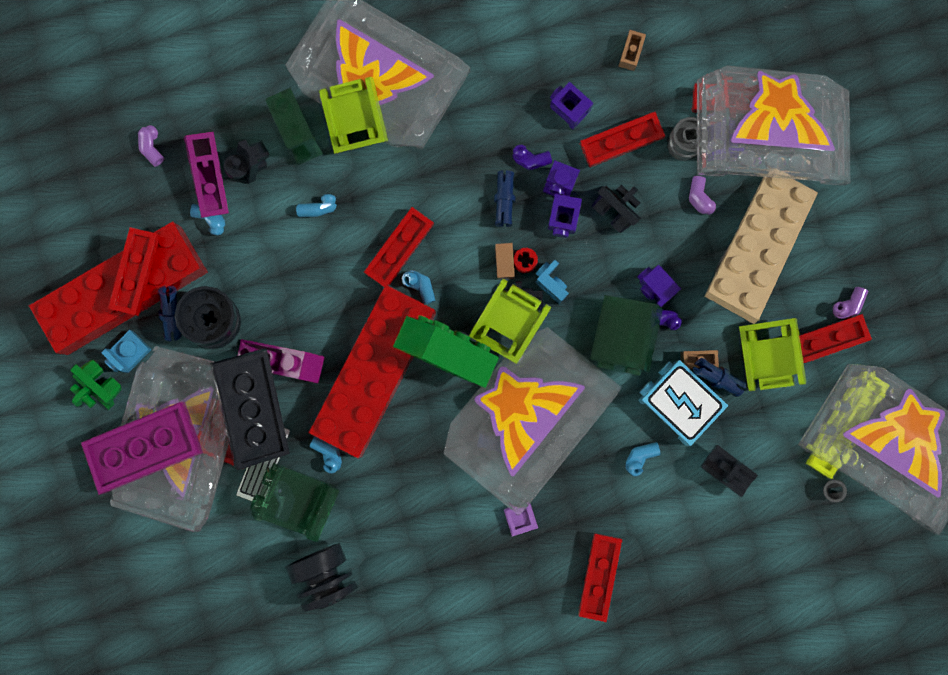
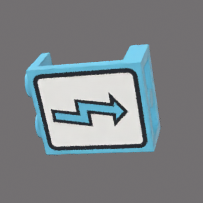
(682, 401)

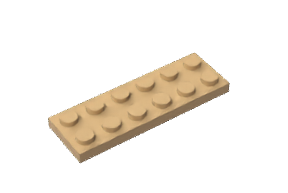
(761, 247)

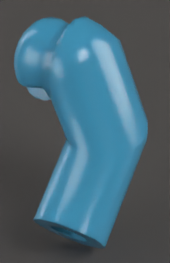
(330, 454)

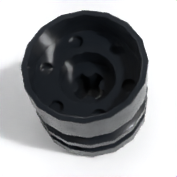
(203, 303)
(321, 577)

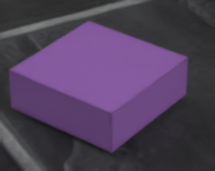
(522, 523)

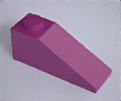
(206, 174)

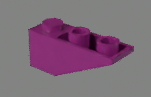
(288, 361)

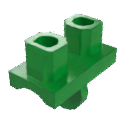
(85, 377)

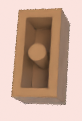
(632, 50)
(504, 261)
(690, 357)

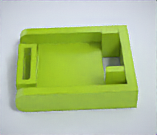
(353, 111)
(513, 316)
(773, 359)

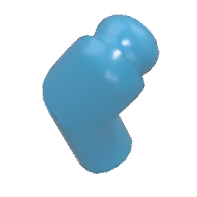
(317, 209)
(215, 222)
(420, 283)
(638, 457)

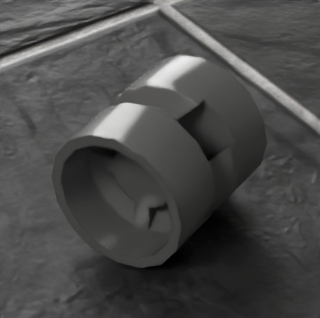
(683, 139)

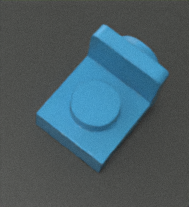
(552, 286)
(126, 352)

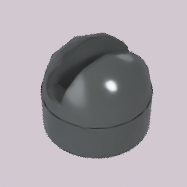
(835, 496)

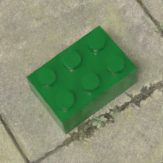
(446, 349)

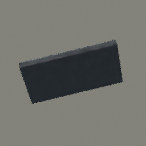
(250, 408)

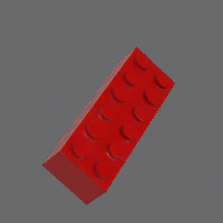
(80, 308)
(368, 376)

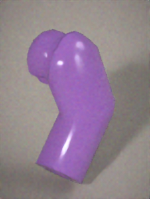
(698, 198)
(851, 307)

